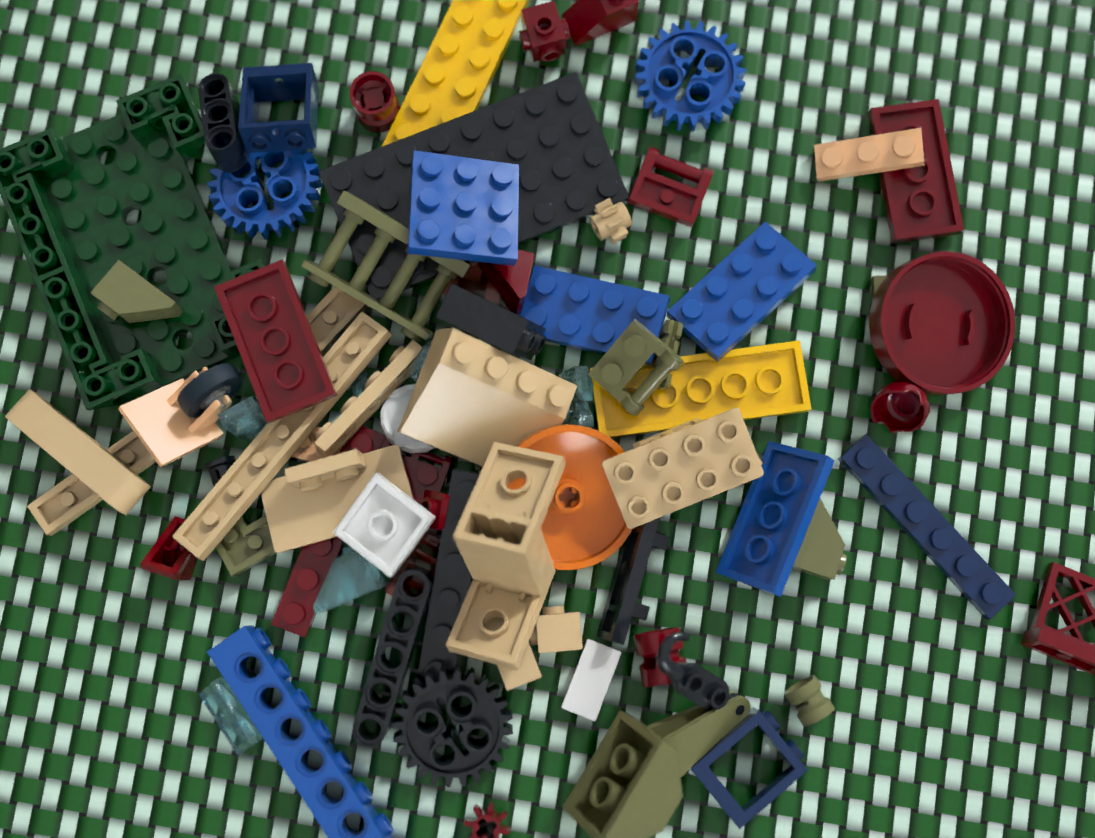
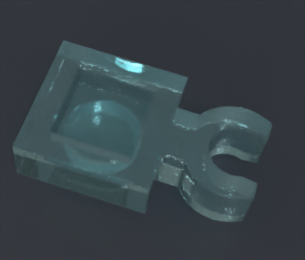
(579, 409)

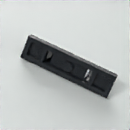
(627, 581)

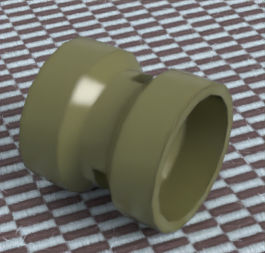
(809, 700)

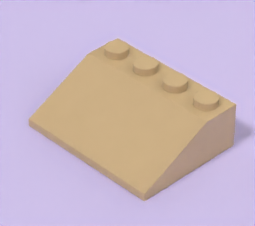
(480, 397)

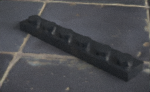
(449, 584)

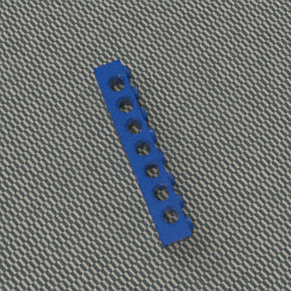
(311, 783)

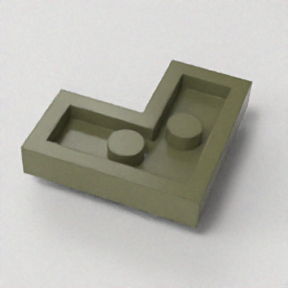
(246, 545)

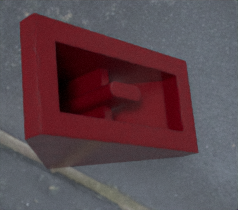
(511, 281)
(169, 556)

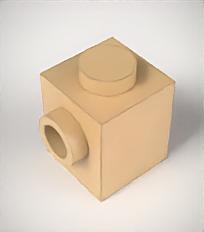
(557, 630)

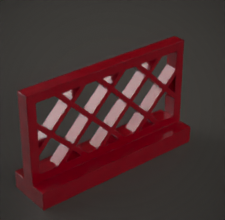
(1055, 643)

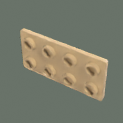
(682, 467)
(319, 493)

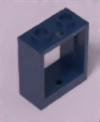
(260, 85)
(788, 750)

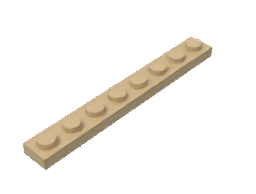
(277, 443)

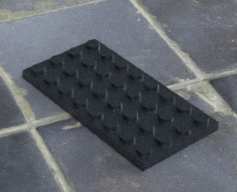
(543, 130)

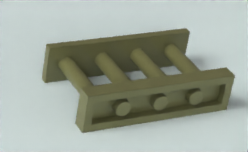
(386, 231)

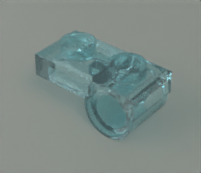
(244, 419)

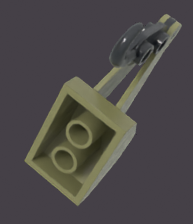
(638, 768)

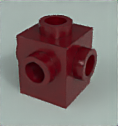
(543, 32)

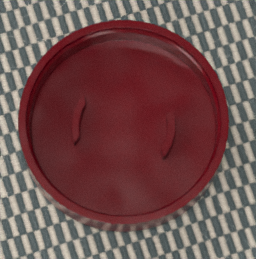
(942, 323)

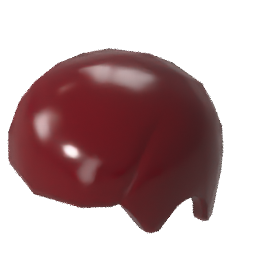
(900, 407)

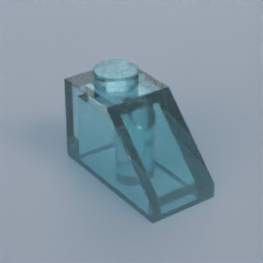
(348, 580)

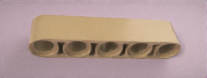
(78, 452)

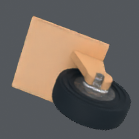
(183, 413)

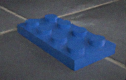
(741, 291)
(589, 311)
(775, 518)

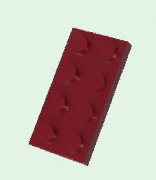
(924, 198)
(275, 341)

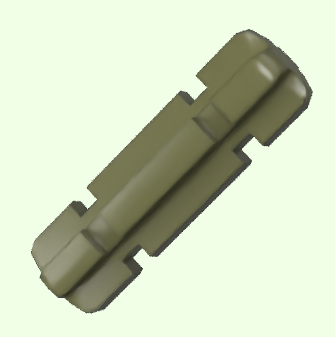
(671, 333)

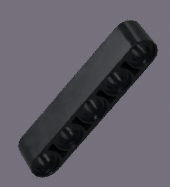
(384, 671)

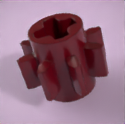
(489, 815)

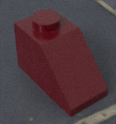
(598, 17)

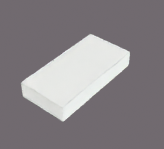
(591, 679)

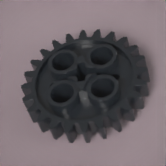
(422, 738)

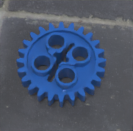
(662, 63)
(234, 194)

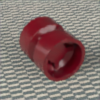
(374, 101)
(647, 646)

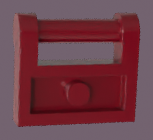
(668, 196)

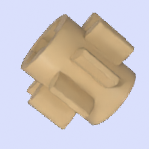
(610, 221)

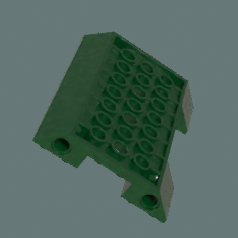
(75, 229)

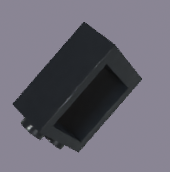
(492, 323)

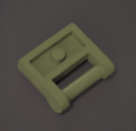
(626, 359)

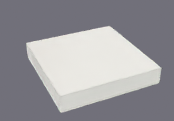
(384, 525)

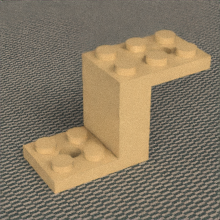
(505, 554)

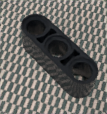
(220, 122)

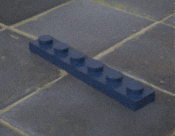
(927, 527)

